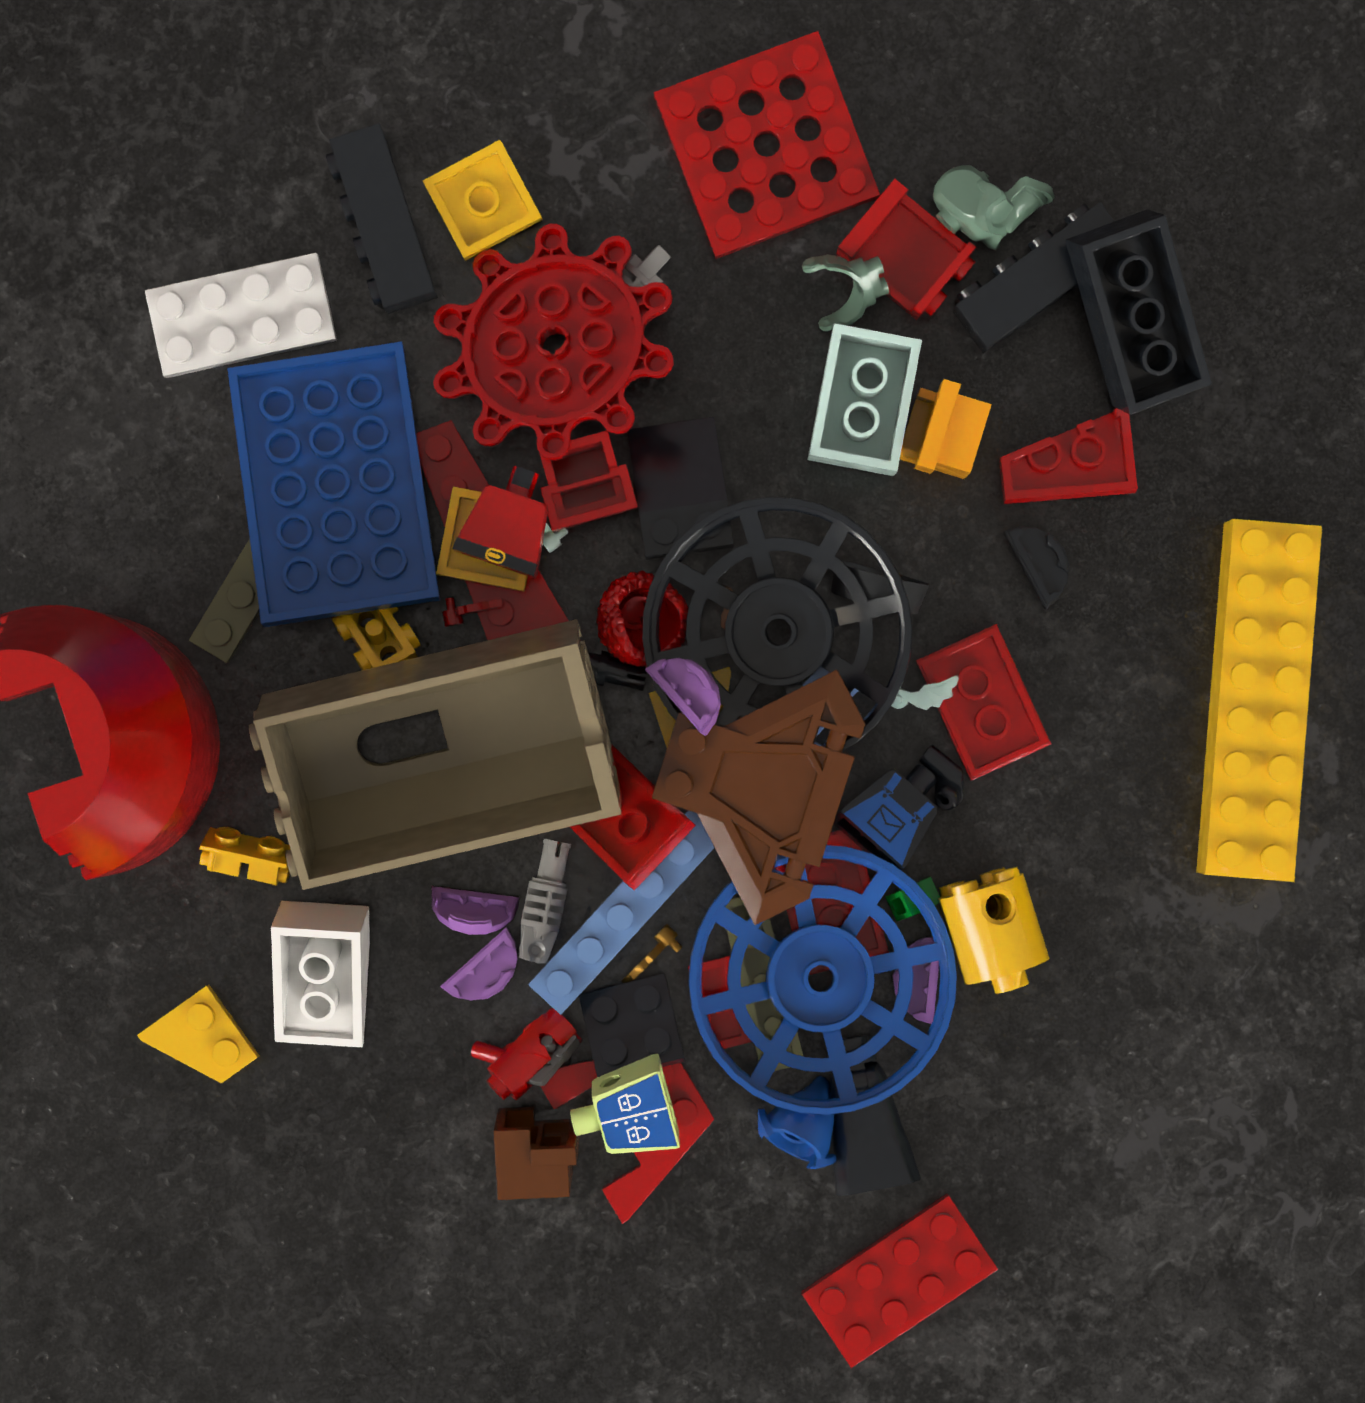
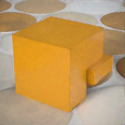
(944, 431)

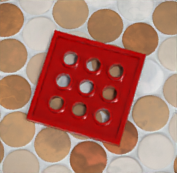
(762, 75)

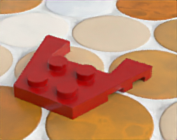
(692, 1117)

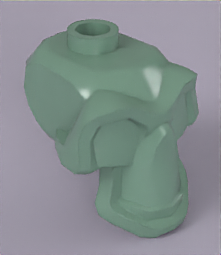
(983, 209)

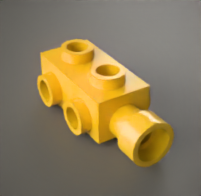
(378, 637)

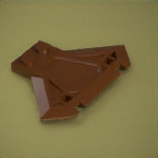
(767, 788)

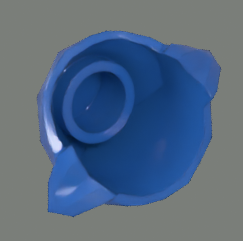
(801, 1133)

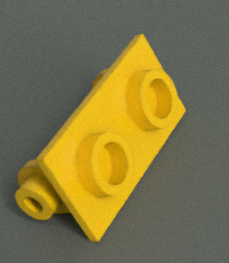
(227, 849)

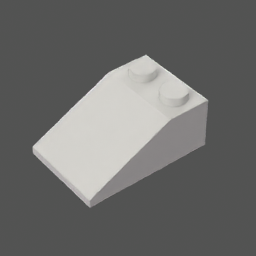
(320, 973)

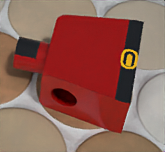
(507, 525)

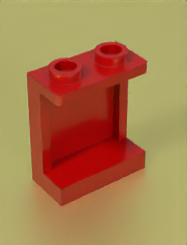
(913, 248)

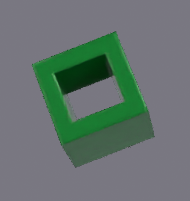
(901, 904)

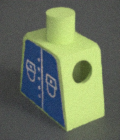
(631, 1109)

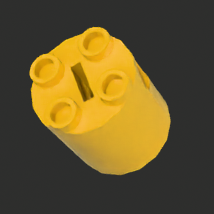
(998, 942)

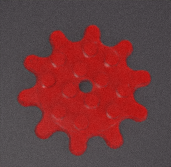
(545, 297)

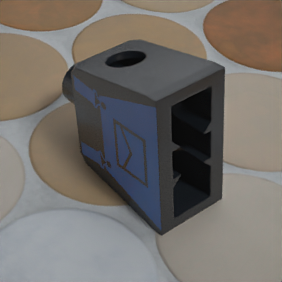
(891, 815)

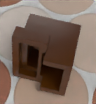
(533, 1155)

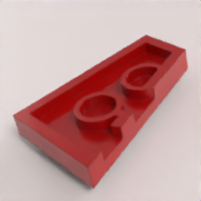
(1075, 464)

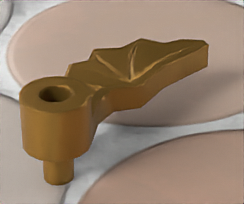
(665, 937)

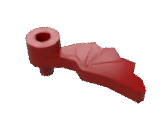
(454, 615)

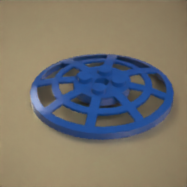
(839, 1003)

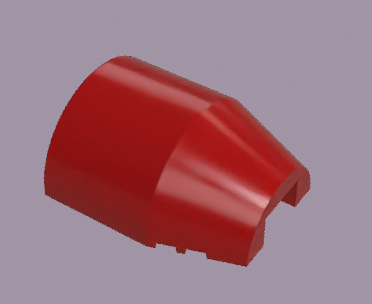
(136, 726)

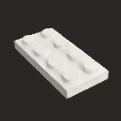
(240, 315)

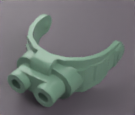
(866, 286)

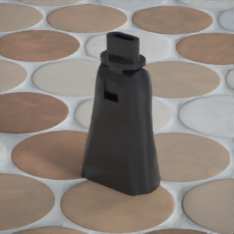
(871, 1140)

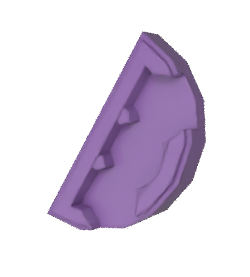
(690, 689)
(473, 911)
(486, 971)
(924, 986)

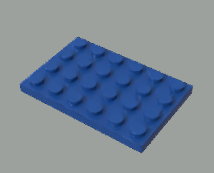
(333, 484)

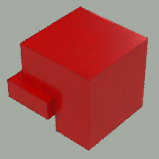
(586, 483)

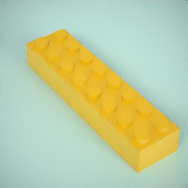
(1259, 700)

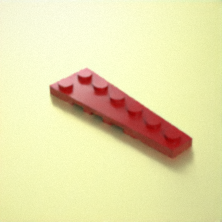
(449, 465)

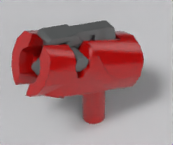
(531, 1057)

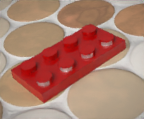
(899, 1280)

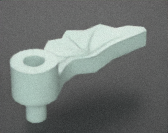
(928, 696)

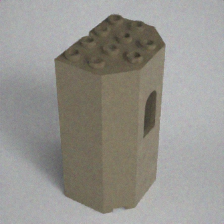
(519, 759)

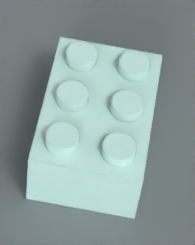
(864, 399)

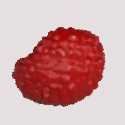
(622, 618)

